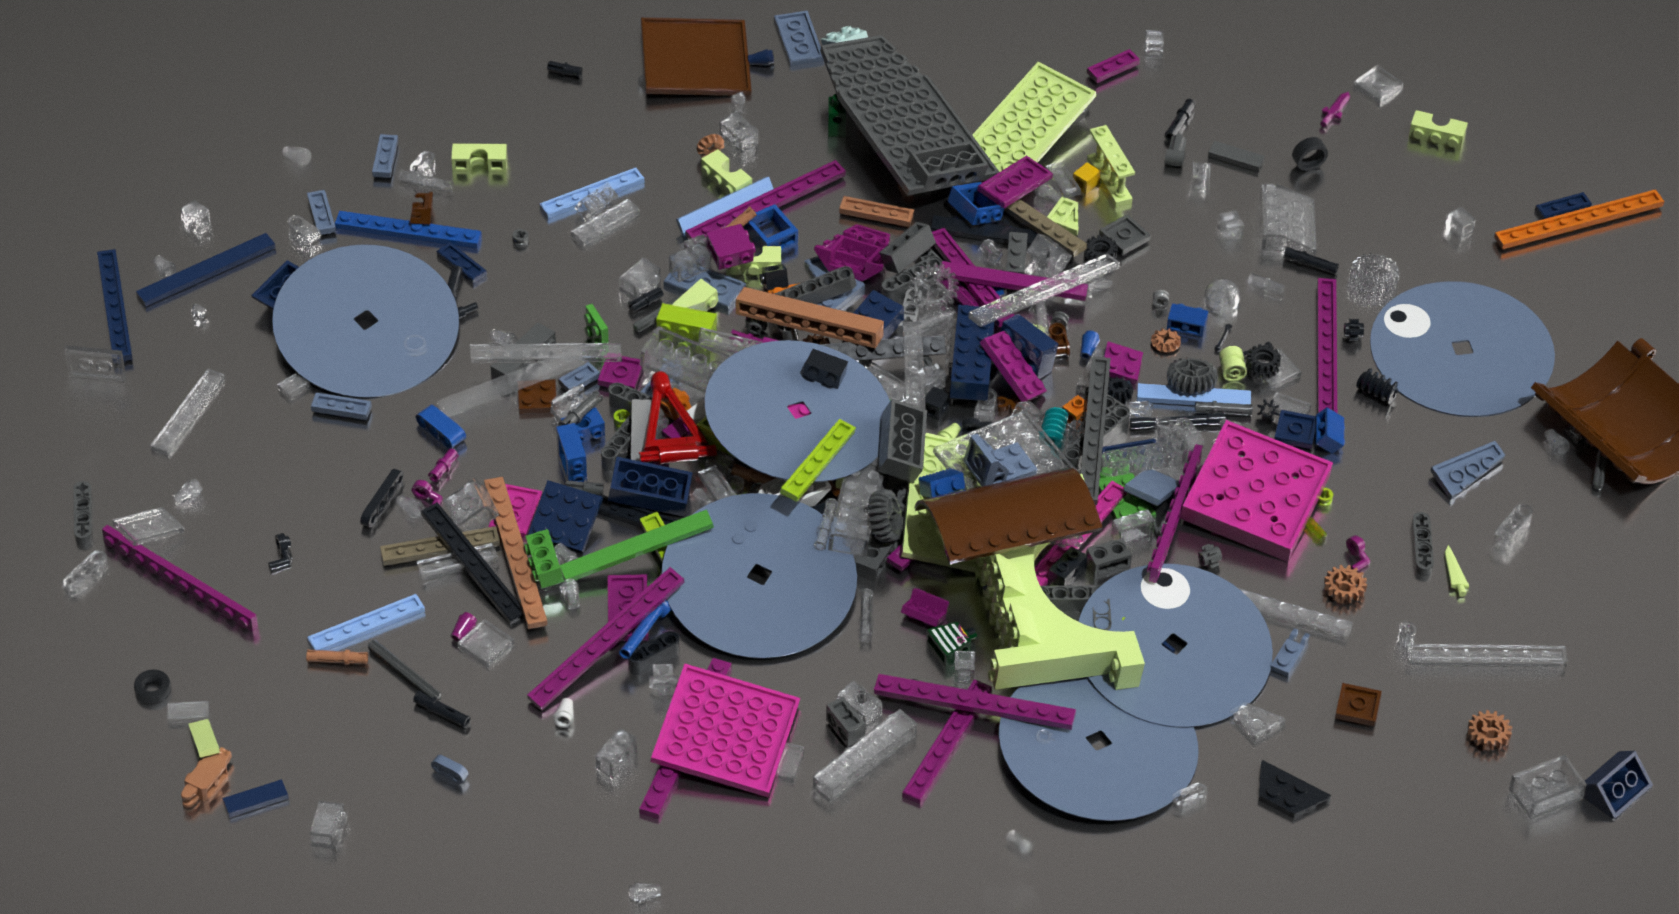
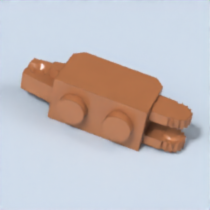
(206, 778)

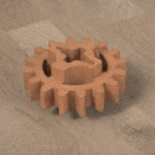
(1345, 584)
(1491, 730)

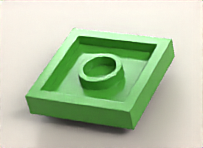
(595, 326)

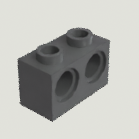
(1108, 557)
(845, 721)

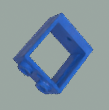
(962, 202)
(786, 238)
(571, 453)

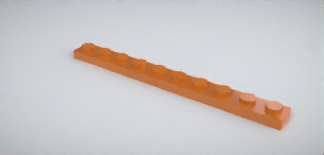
(1578, 219)

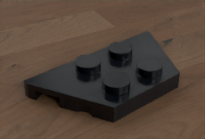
(1288, 792)

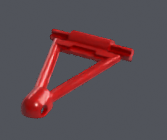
(672, 449)

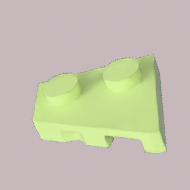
(1066, 215)

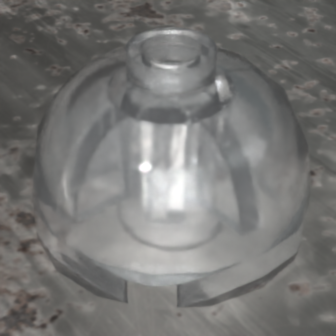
(1222, 296)

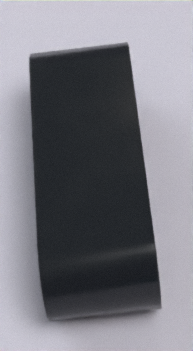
(654, 653)

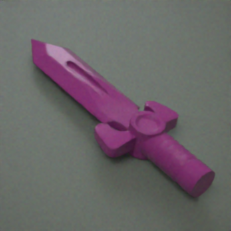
(1336, 107)

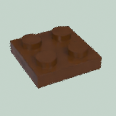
(537, 397)
(1358, 704)

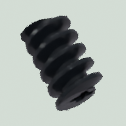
(1378, 386)

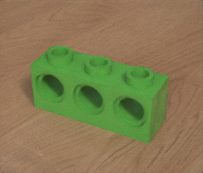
(543, 559)

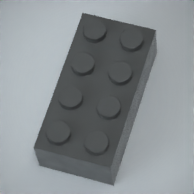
(902, 440)

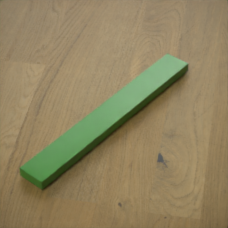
(637, 546)

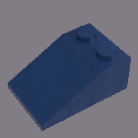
(269, 290)

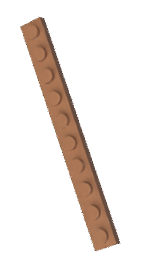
(516, 555)

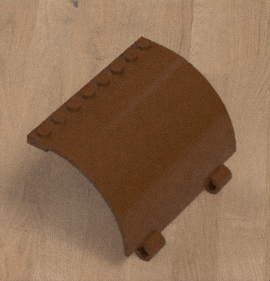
(1625, 411)
(1013, 514)

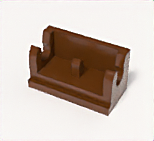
(422, 211)

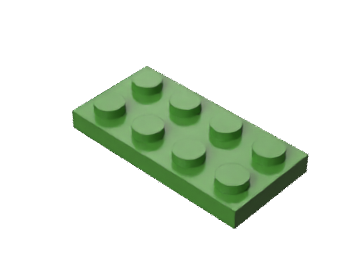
(1130, 503)

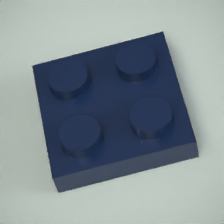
(1296, 429)

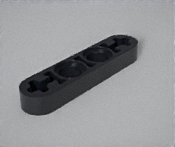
(382, 498)

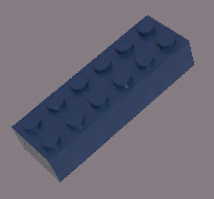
(970, 360)

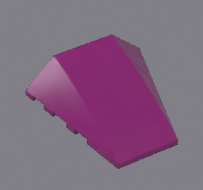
(855, 248)

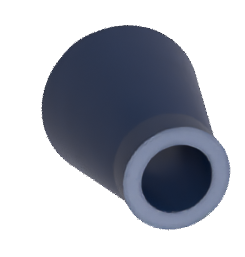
(762, 57)

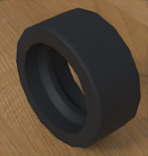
(1305, 147)

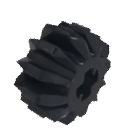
(1120, 389)

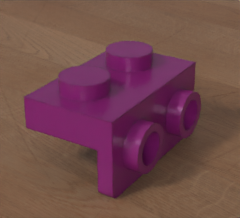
(926, 607)

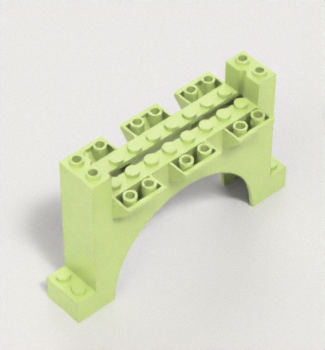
(1040, 639)

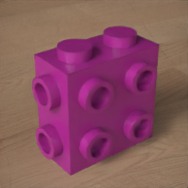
(730, 246)

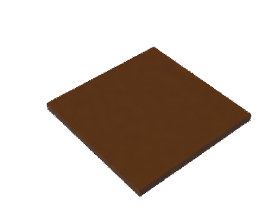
(695, 56)

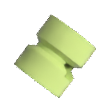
(1232, 363)

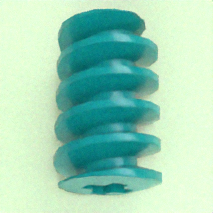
(1055, 424)

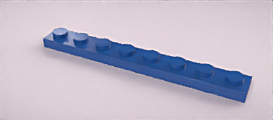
(407, 230)

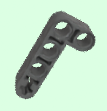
(897, 285)

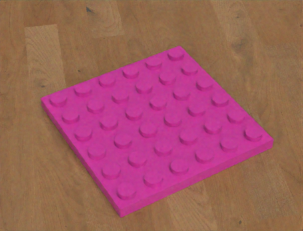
(725, 730)

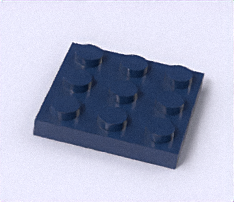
(566, 514)

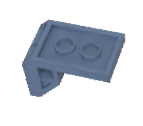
(997, 465)

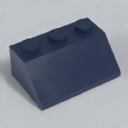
(1617, 783)

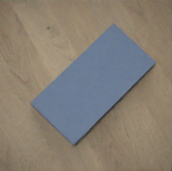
(798, 38)
(726, 286)

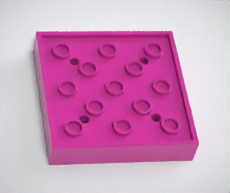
(1256, 490)

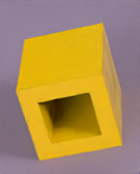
(1087, 177)

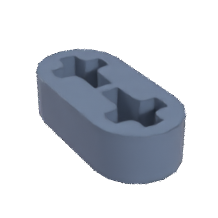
(449, 769)

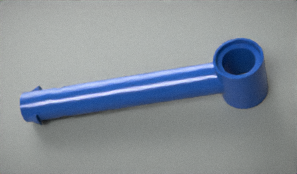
(643, 628)

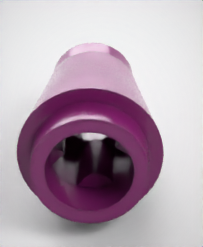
(463, 626)

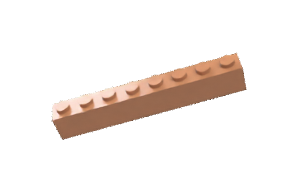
(809, 317)

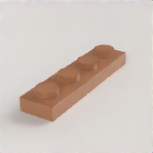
(876, 211)

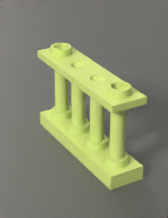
(1113, 166)

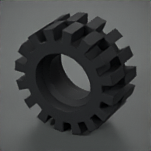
(1100, 243)
(1263, 353)

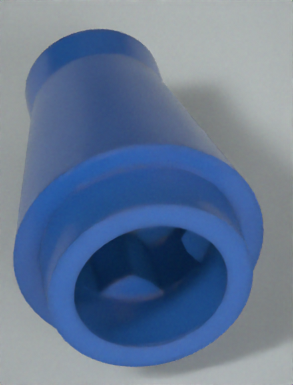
(1089, 343)

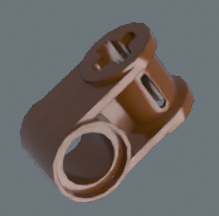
(1058, 334)

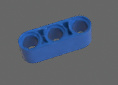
(440, 426)

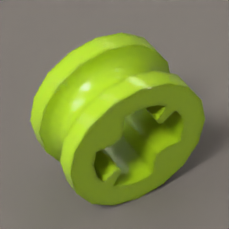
(620, 414)
(1325, 501)

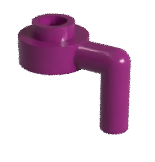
(423, 490)
(1356, 547)

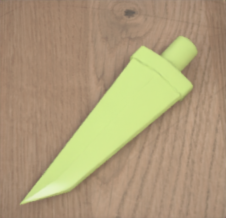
(1455, 573)

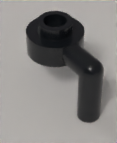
(973, 424)
(283, 543)

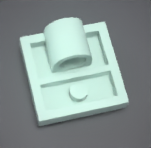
(846, 34)

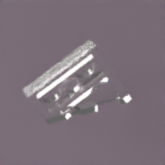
(1256, 721)

